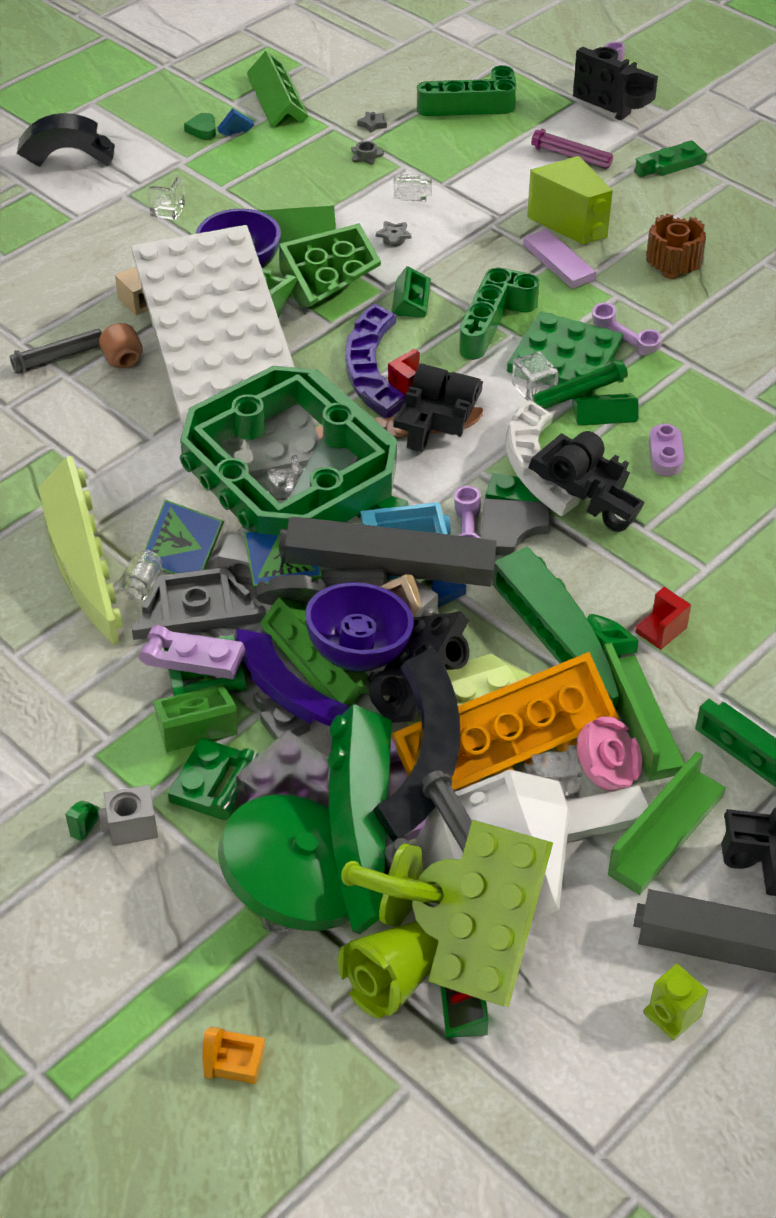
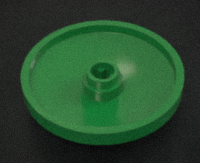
(283, 862)

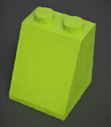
(570, 200)

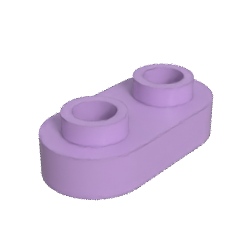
(666, 450)

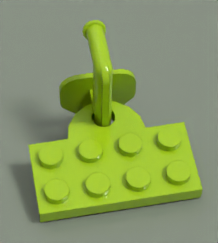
(481, 907)

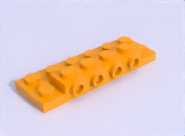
(520, 721)

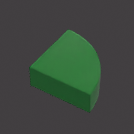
(81, 819)

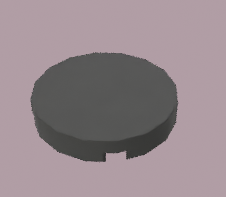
(291, 587)

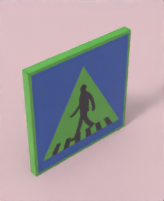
(183, 538)
(269, 561)

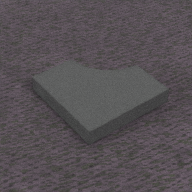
(513, 522)

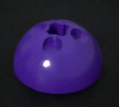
(262, 228)
(358, 625)

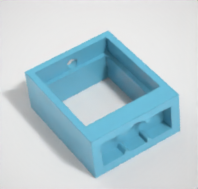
(417, 517)

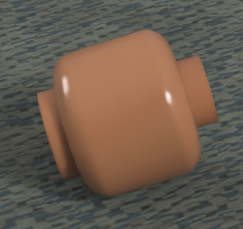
(121, 345)

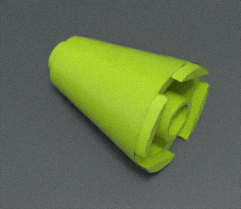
(387, 967)

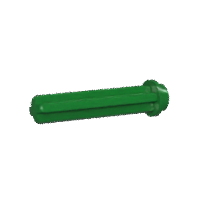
(580, 385)

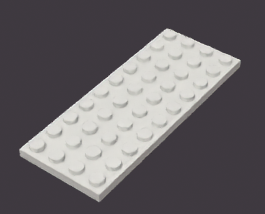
(218, 330)

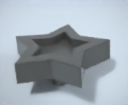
(372, 121)

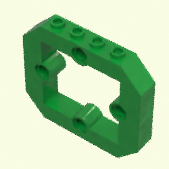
(242, 413)

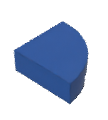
(235, 123)
(448, 591)

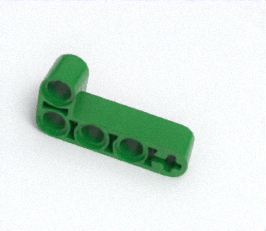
(469, 96)
(497, 292)

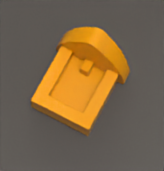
(232, 1055)

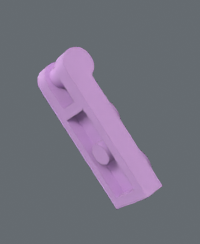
(192, 653)

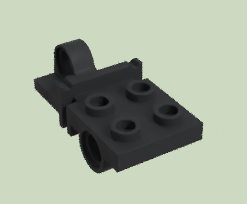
(612, 83)
(437, 403)
(585, 473)
(428, 632)
(750, 840)

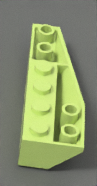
(76, 548)

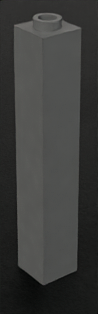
(392, 549)
(707, 930)

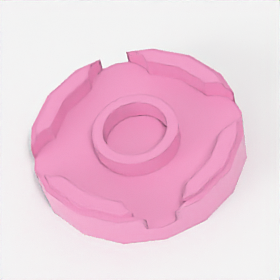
(609, 754)

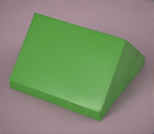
(196, 715)

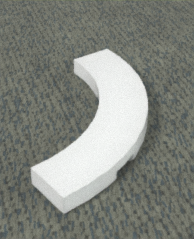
(523, 445)

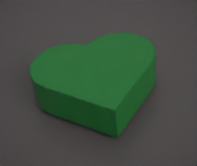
(201, 126)

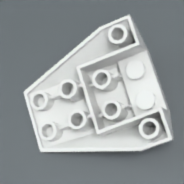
(515, 803)

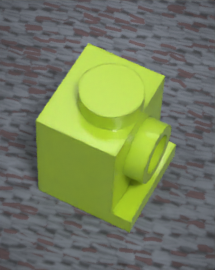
(676, 1001)

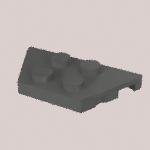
(197, 603)

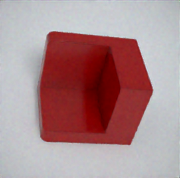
(402, 370)
(667, 619)

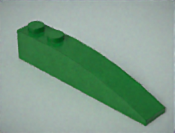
(550, 611)
(356, 786)

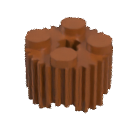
(676, 245)

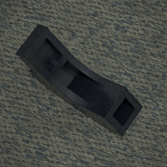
(64, 131)

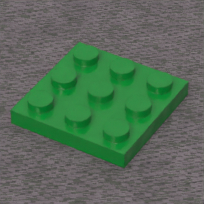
(568, 345)

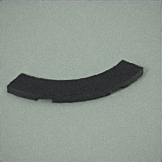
(436, 748)

